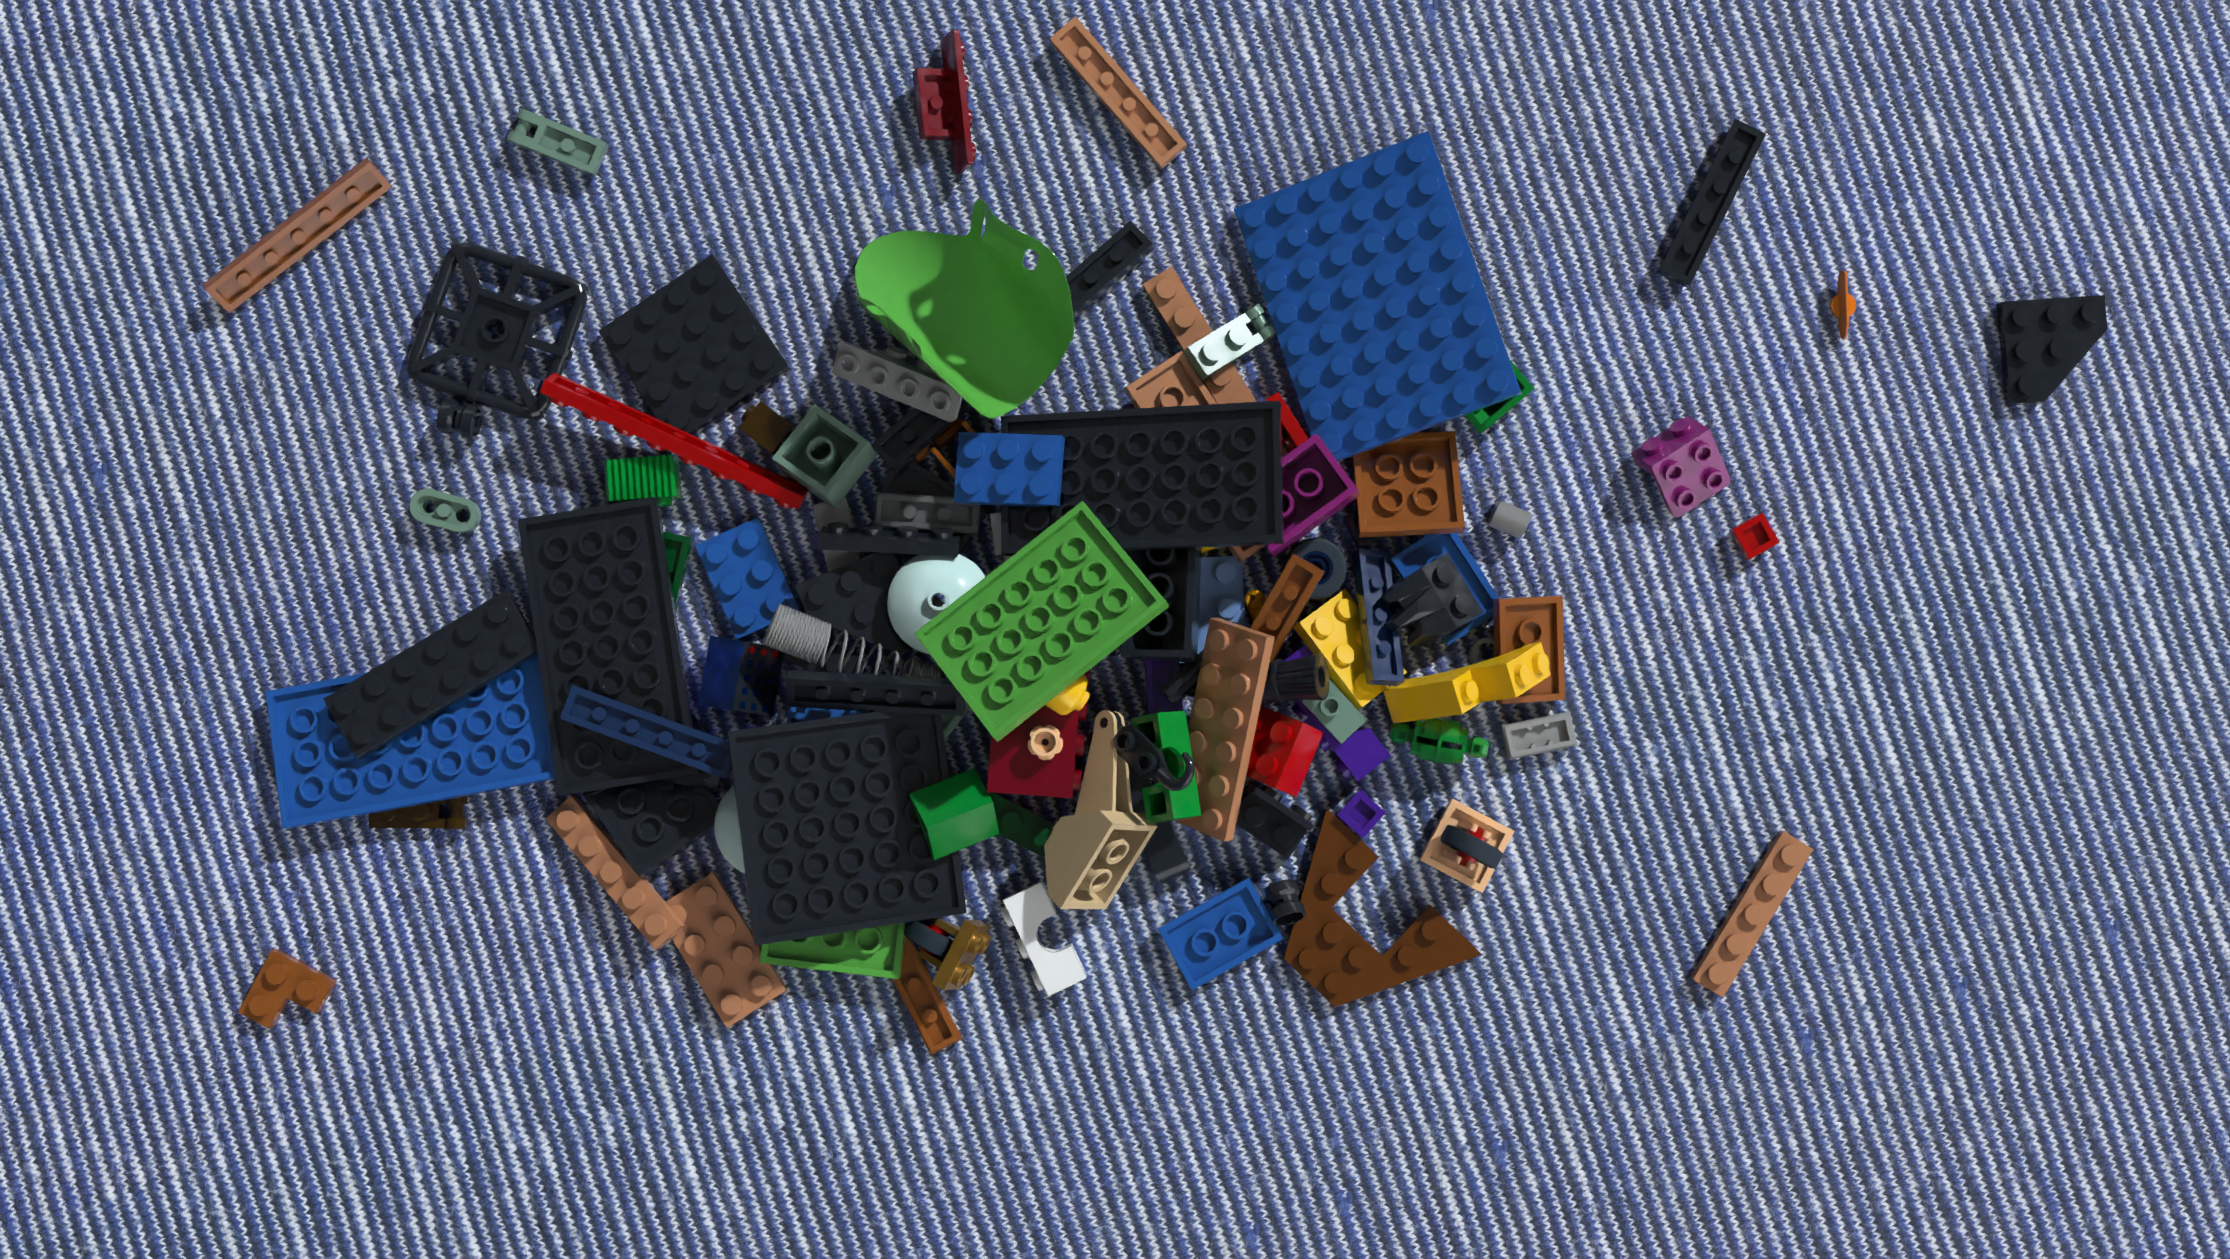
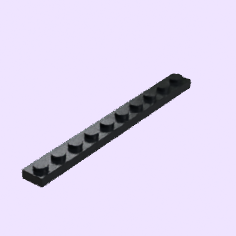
(1085, 283)

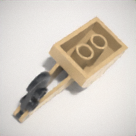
(1100, 843)

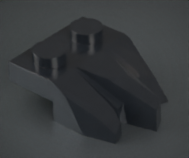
(1431, 602)

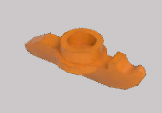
(1843, 304)

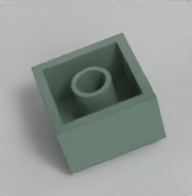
(824, 456)

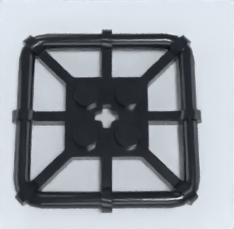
(486, 309)

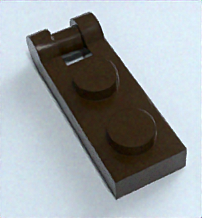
(423, 816)

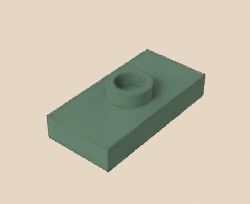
(1336, 714)

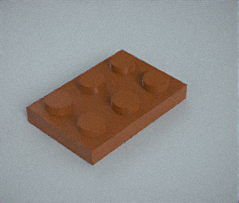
(1529, 621)

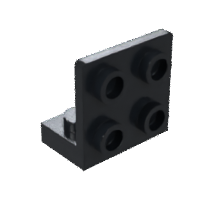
(1272, 821)

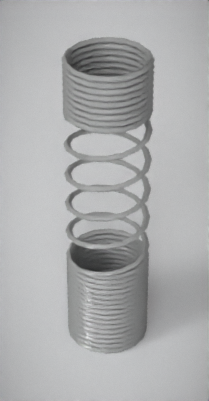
(807, 637)

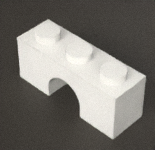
(1053, 967)

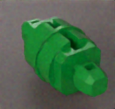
(1439, 740)

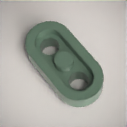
(446, 512)

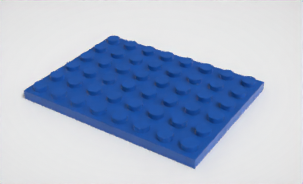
(1377, 299)

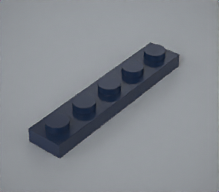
(647, 731)

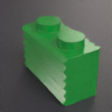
(643, 478)

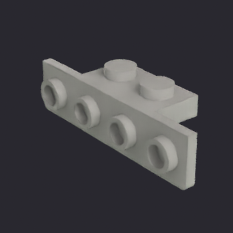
(899, 378)

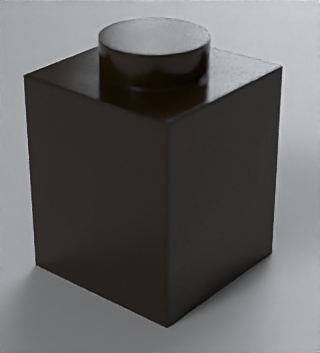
(766, 427)

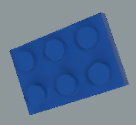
(1009, 469)
(1431, 548)
(746, 577)
(1220, 933)

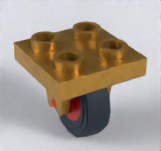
(954, 944)

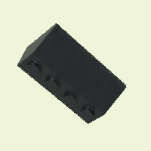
(1173, 632)

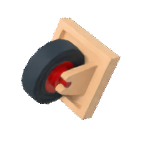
(1466, 845)

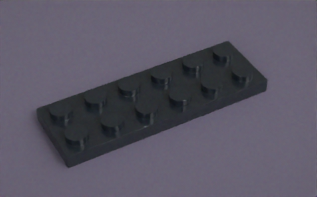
(432, 675)

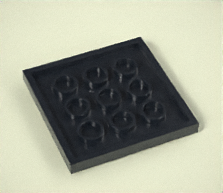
(694, 348)

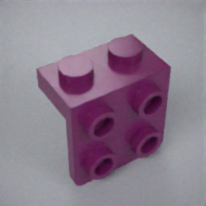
(1683, 465)

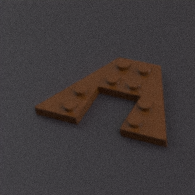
(1338, 957)

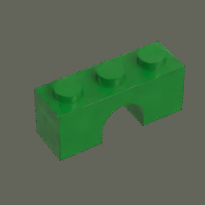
(1170, 735)

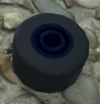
(1330, 559)

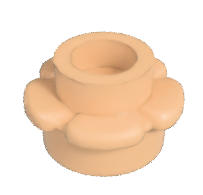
(1035, 743)

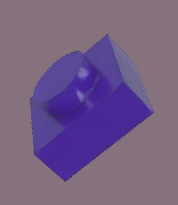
(1360, 813)

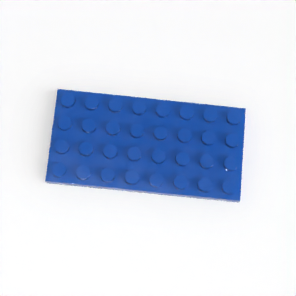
(471, 748)

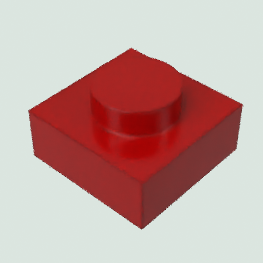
(1754, 536)

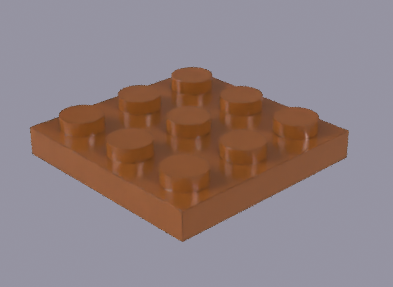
(1409, 487)

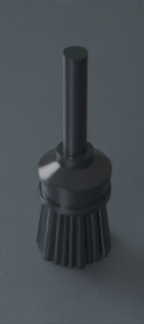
(1294, 679)

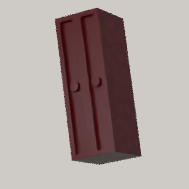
(1020, 772)

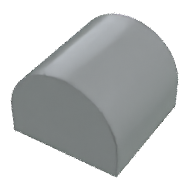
(1509, 519)

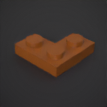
(281, 980)

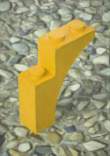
(1465, 687)

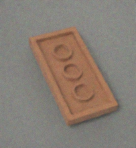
(722, 951)

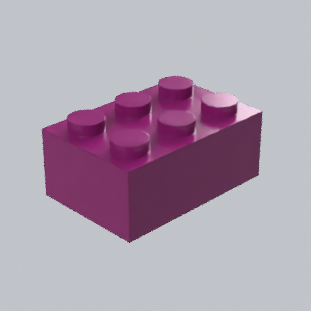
(1312, 490)

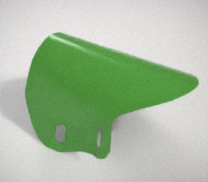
(972, 307)

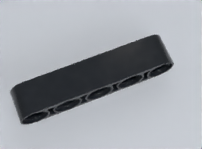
(1163, 847)

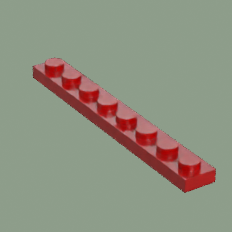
(667, 437)

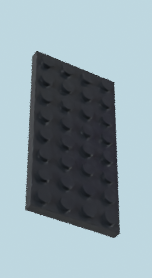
(1163, 475)
(608, 627)

